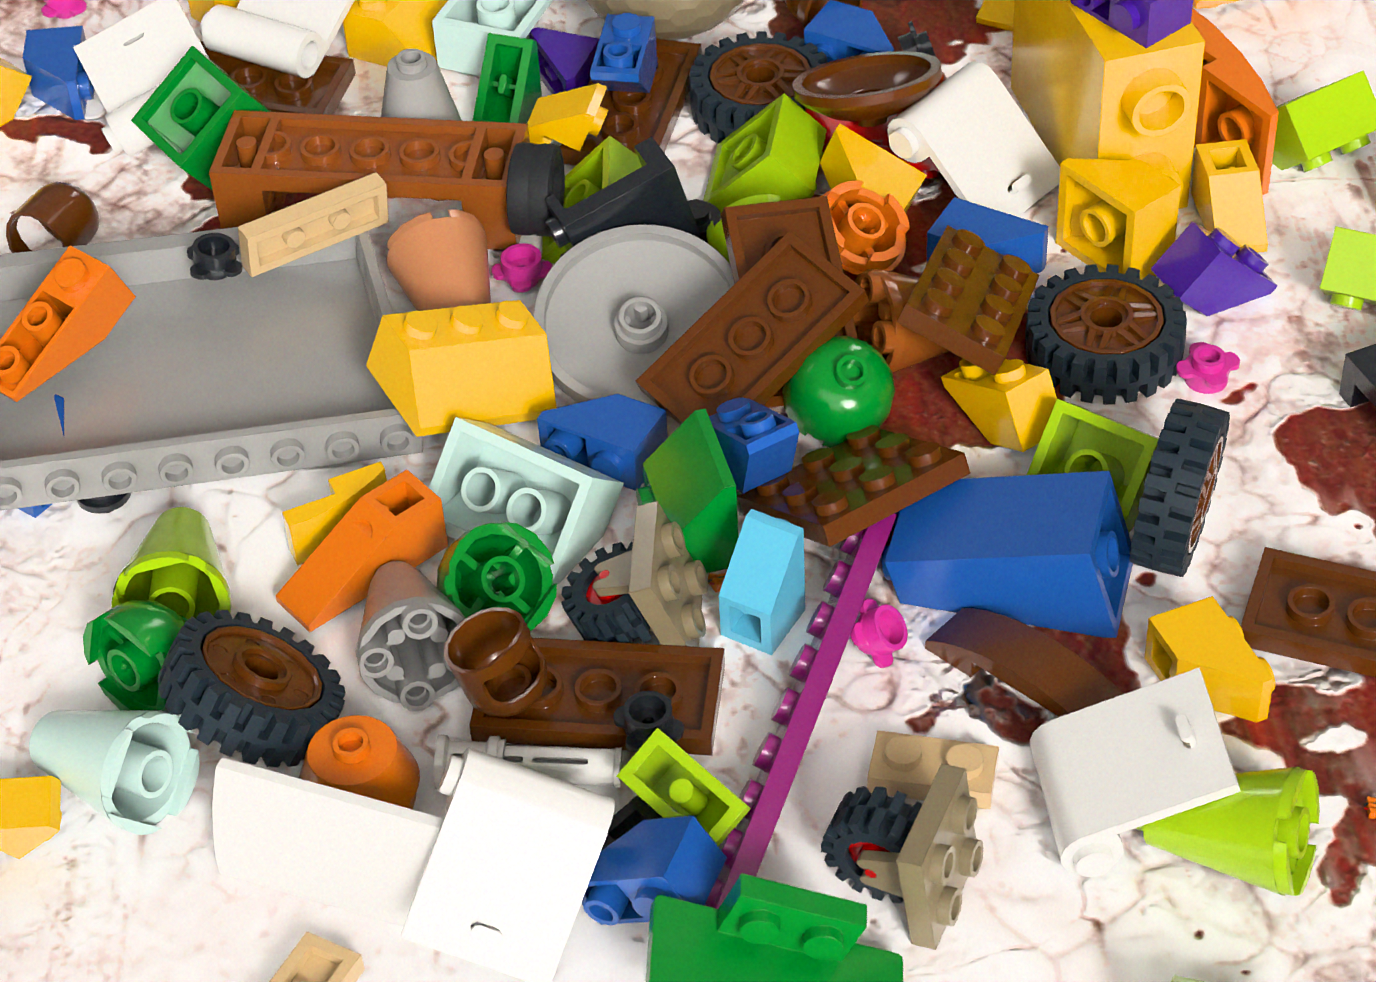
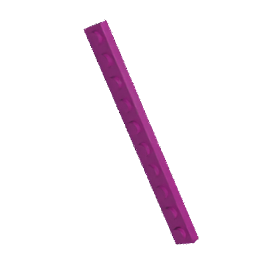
(799, 708)

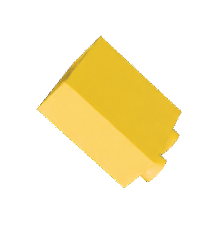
(1103, 92)

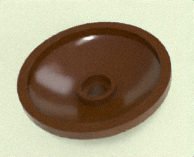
(868, 85)

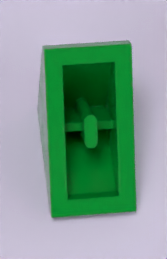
(508, 80)

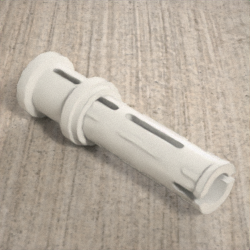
(570, 765)

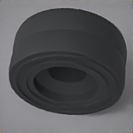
(532, 176)

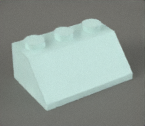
(464, 26)
(504, 478)

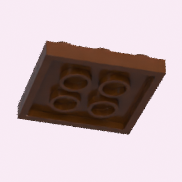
(856, 483)

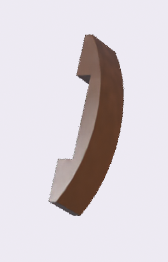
(1021, 659)

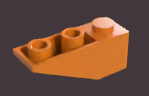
(61, 322)
(385, 525)

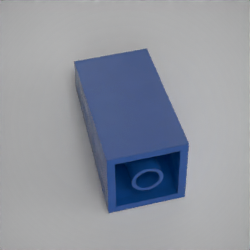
(1017, 547)

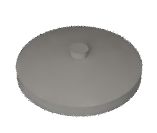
(623, 303)

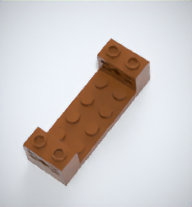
(313, 153)

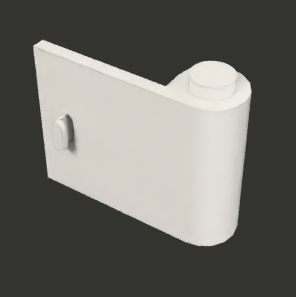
(275, 33)
(131, 63)
(977, 141)
(1129, 767)
(508, 858)

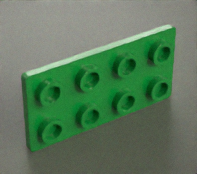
(765, 936)

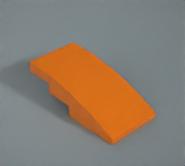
(1234, 100)

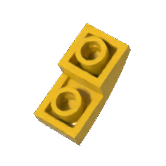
(313, 521)

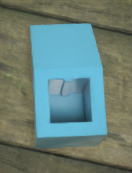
(763, 583)

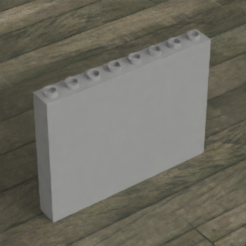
(203, 375)

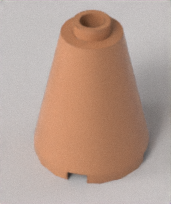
(441, 260)

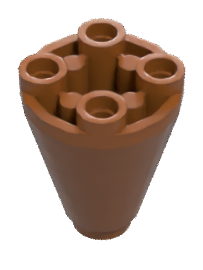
(878, 320)

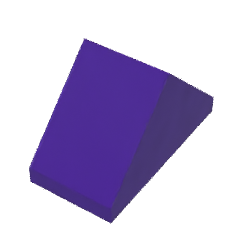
(564, 58)

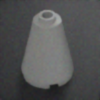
(416, 88)

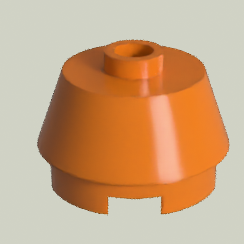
(867, 228)
(363, 759)

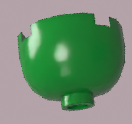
(839, 390)
(499, 568)
(131, 649)

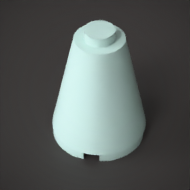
(119, 762)

